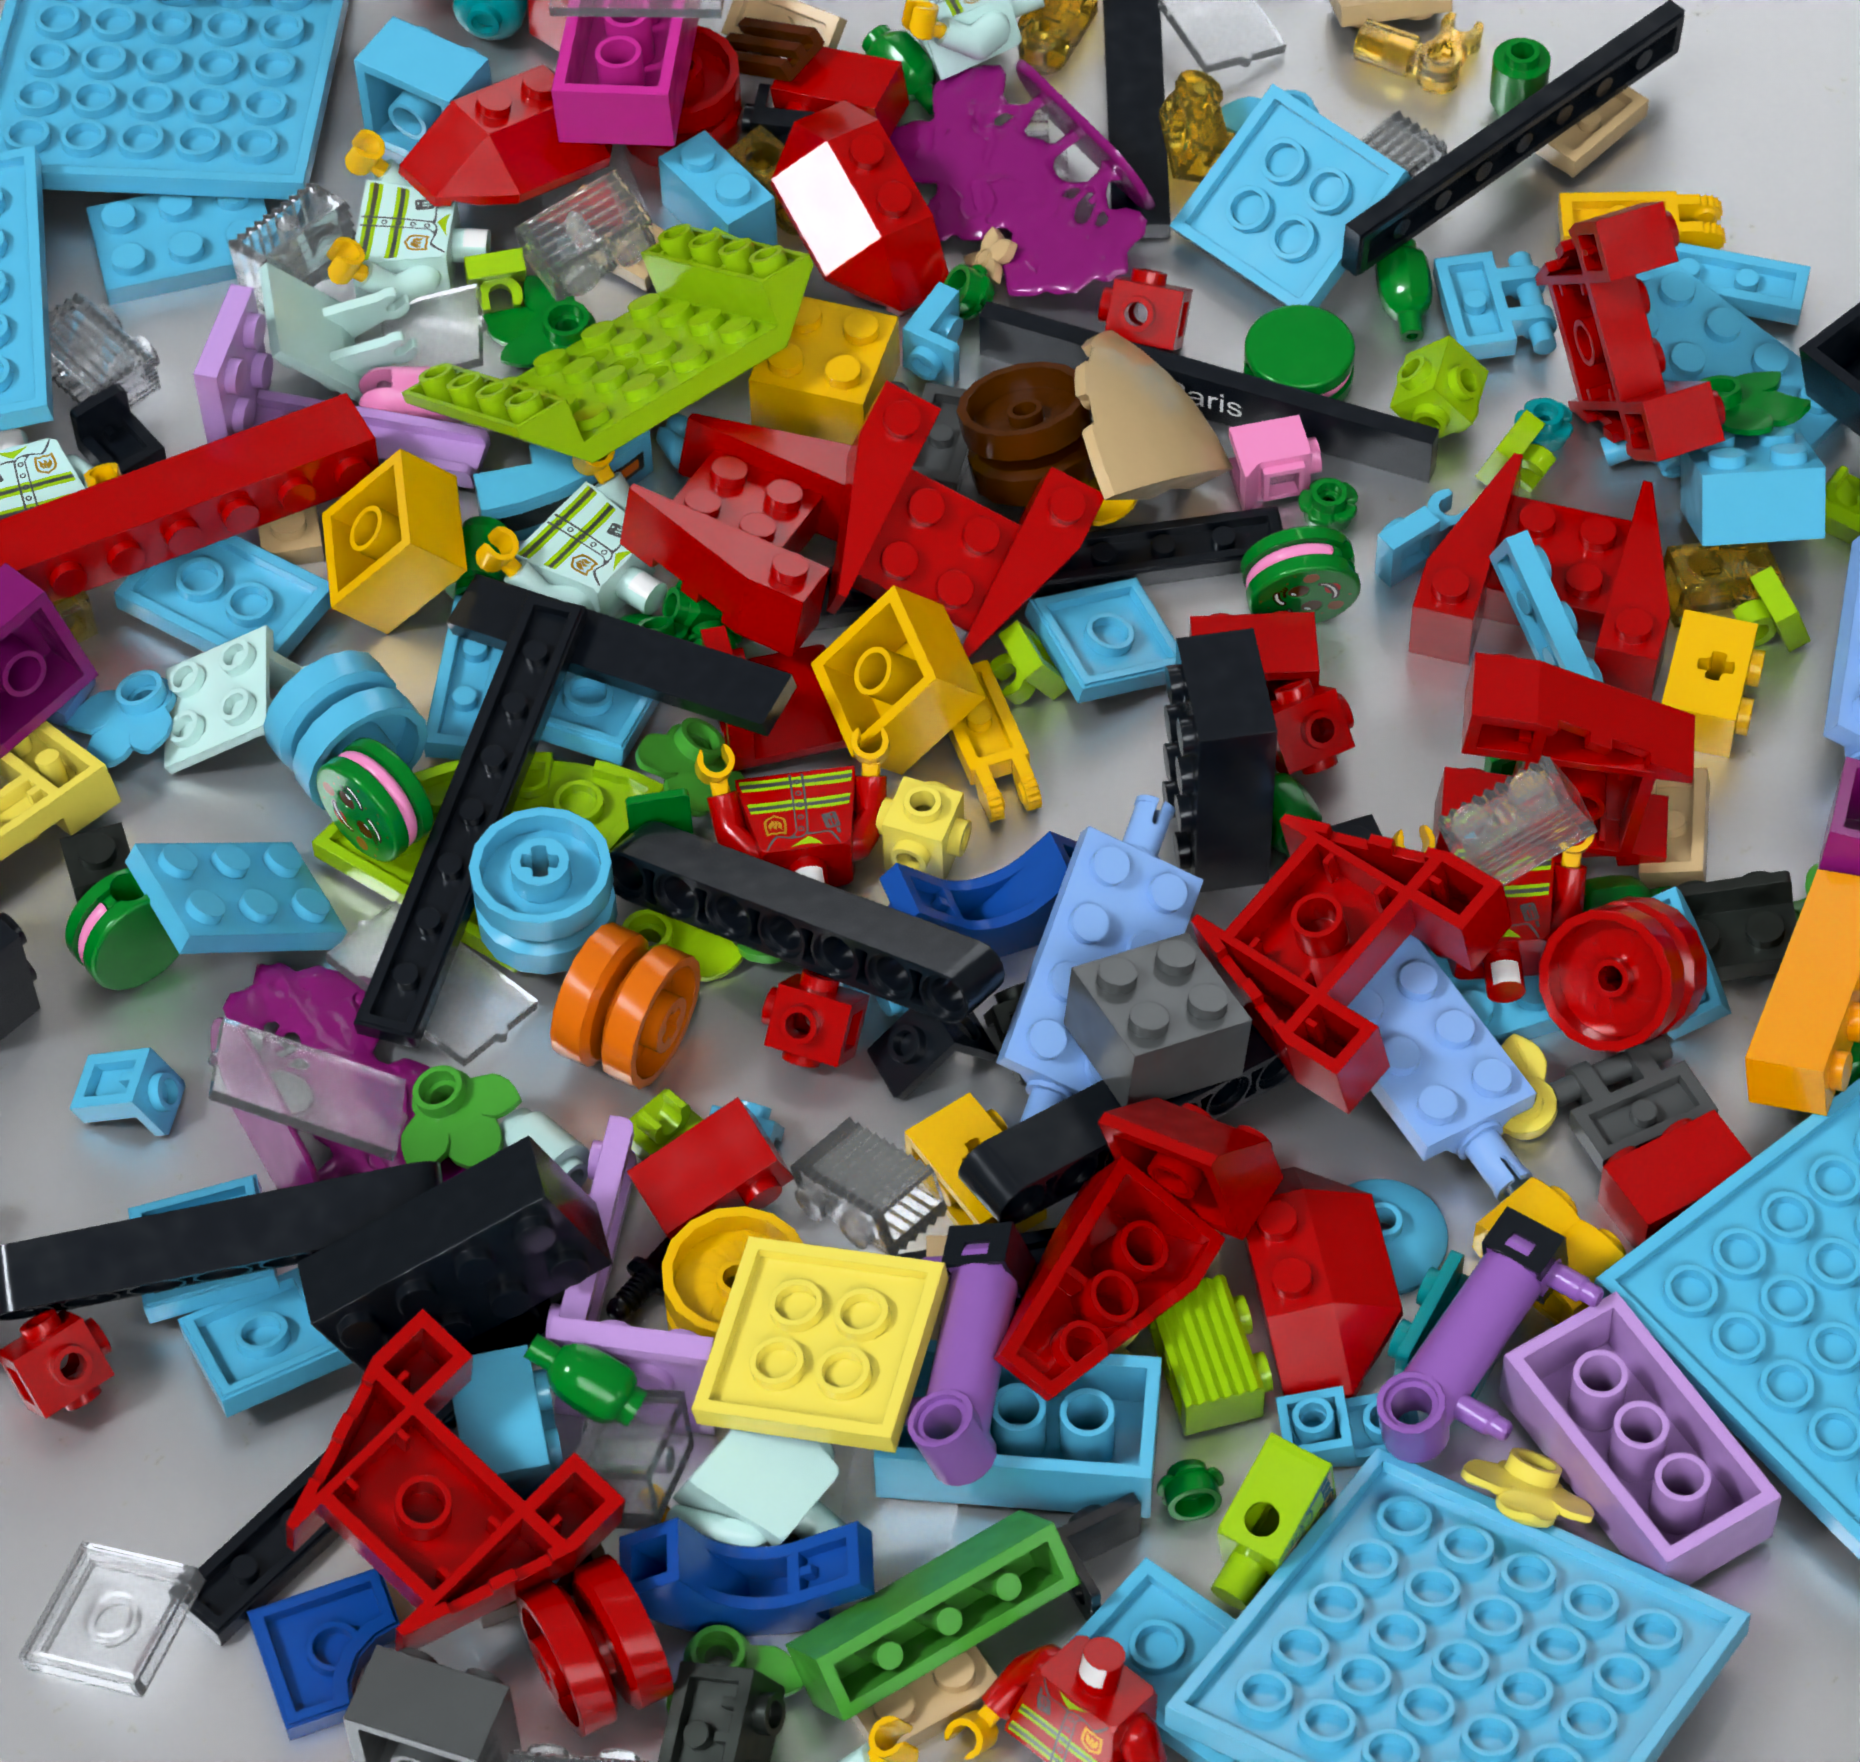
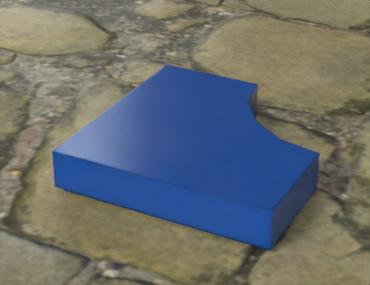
(319, 1645)

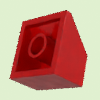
(1203, 1163)

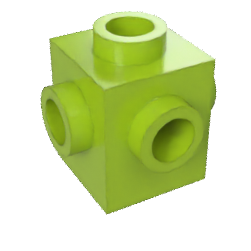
(1440, 387)

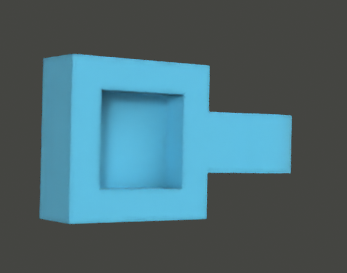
(1410, 540)

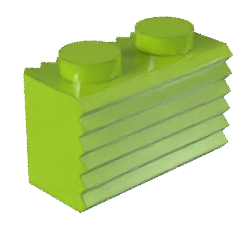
(1210, 1359)

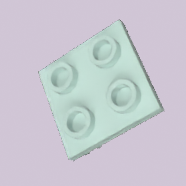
(320, 332)
(223, 697)

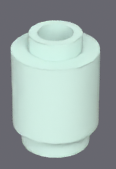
(551, 1137)

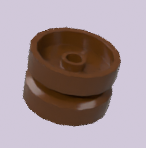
(1022, 425)

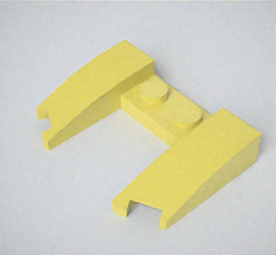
(49, 785)

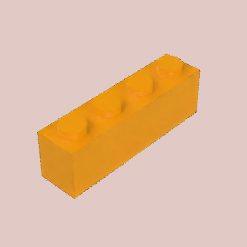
(1813, 1006)

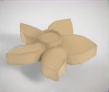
(993, 254)

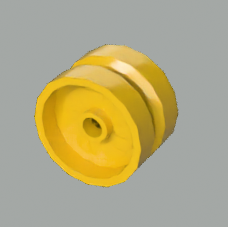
(705, 1261)

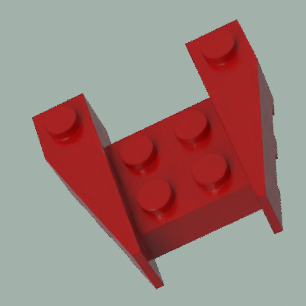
(1610, 341)
(743, 523)
(939, 542)
(1599, 566)
(1594, 732)
(1329, 929)
(431, 1507)

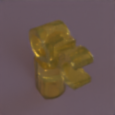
(1434, 63)

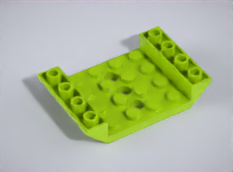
(713, 317)

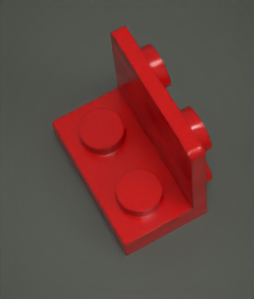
(805, 723)

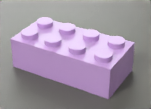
(1638, 1443)

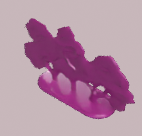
(1009, 182)
(322, 1011)

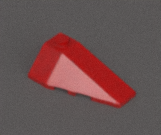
(1104, 1277)

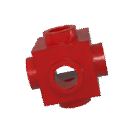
(1165, 304)
(1311, 727)
(814, 1020)
(57, 1362)

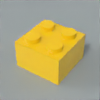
(826, 372)
(394, 541)
(899, 673)

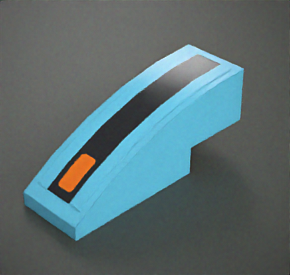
(532, 492)

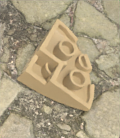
(1143, 425)

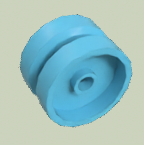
(331, 707)
(541, 888)

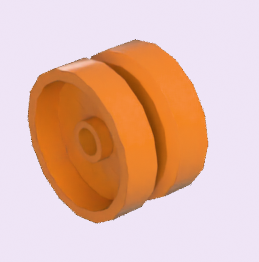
(625, 1005)

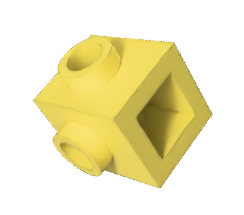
(923, 827)

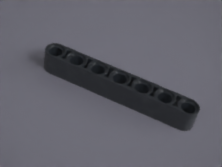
(805, 922)
(1064, 1146)
(199, 1241)

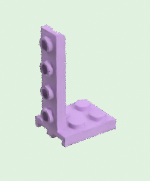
(234, 396)
(657, 1357)

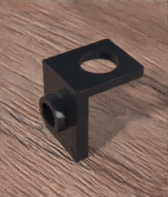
(920, 1045)
(1094, 1533)

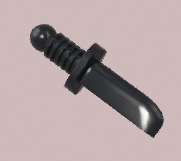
(644, 1281)

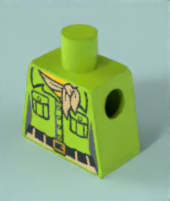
(1270, 1517)

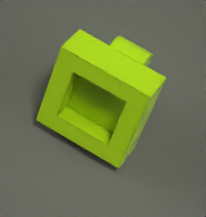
(497, 271)
(1518, 440)
(1843, 505)
(1773, 612)
(1031, 664)
(661, 1123)

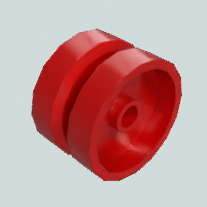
(710, 97)
(1622, 973)
(595, 1645)

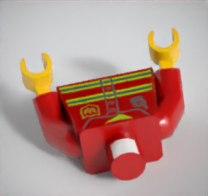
(801, 819)
(1537, 907)
(1070, 1706)

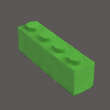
(932, 1614)

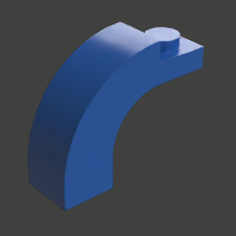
(998, 909)
(755, 1590)

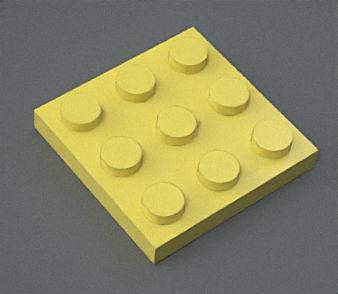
(821, 1344)

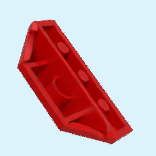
(499, 147)
(859, 209)
(1322, 1283)

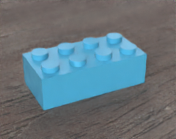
(1052, 1454)

